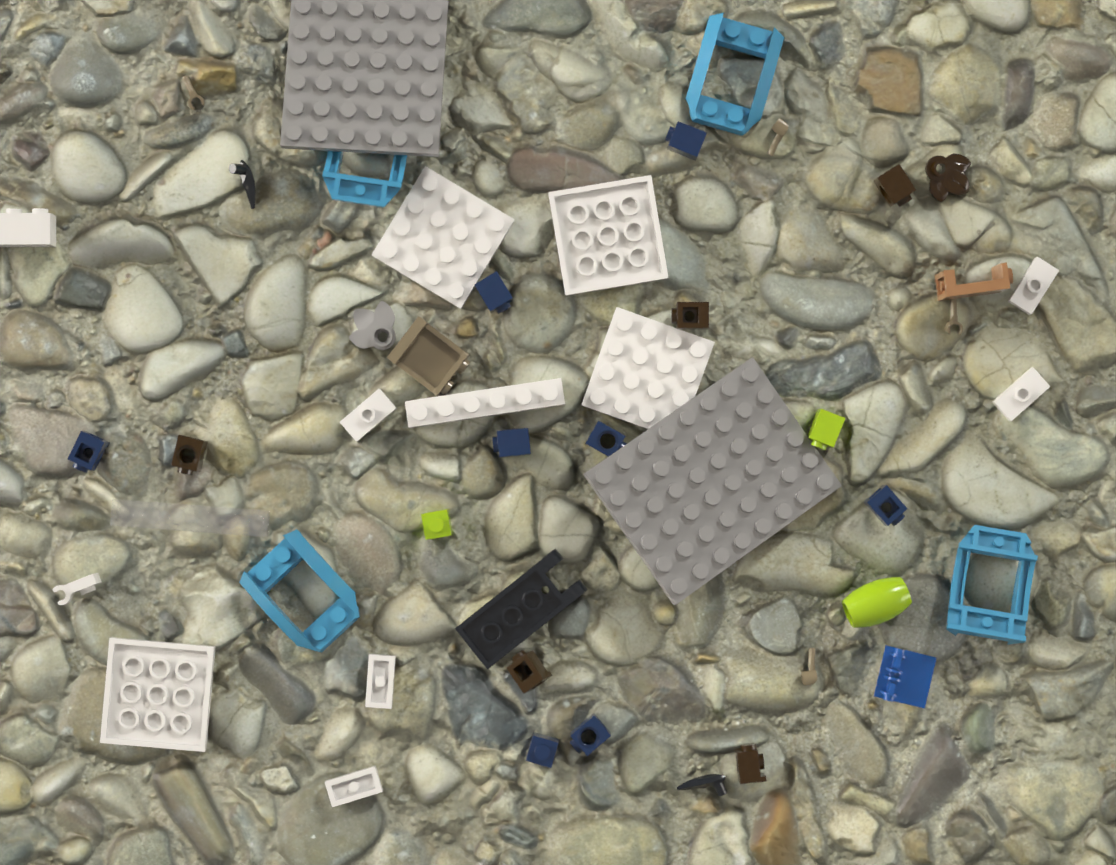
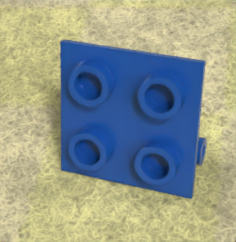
(905, 677)

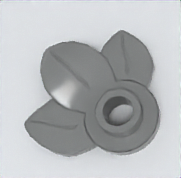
(371, 324)

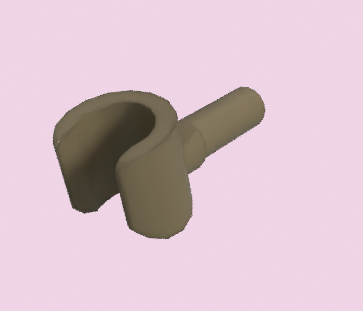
(192, 93)
(780, 128)
(953, 318)
(810, 677)

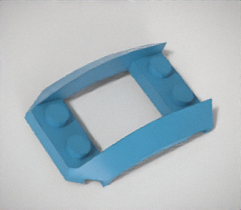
(744, 39)
(362, 189)
(276, 566)
(988, 622)

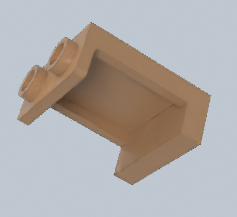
(947, 287)

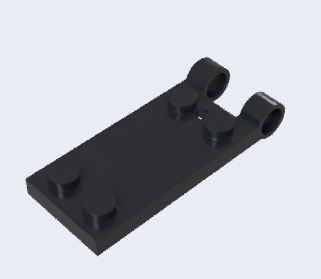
(517, 612)

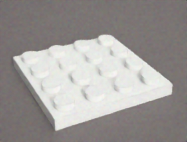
(608, 235)
(443, 237)
(645, 369)
(157, 694)

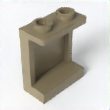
(429, 357)

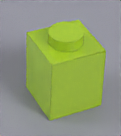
(825, 429)
(437, 524)

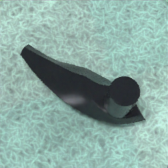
(247, 180)
(705, 781)

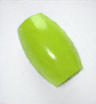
(876, 602)

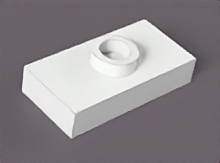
(1033, 285)
(1021, 394)
(368, 415)
(380, 681)
(353, 786)

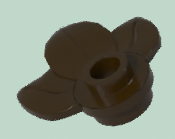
(951, 177)

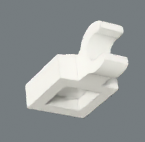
(84, 585)

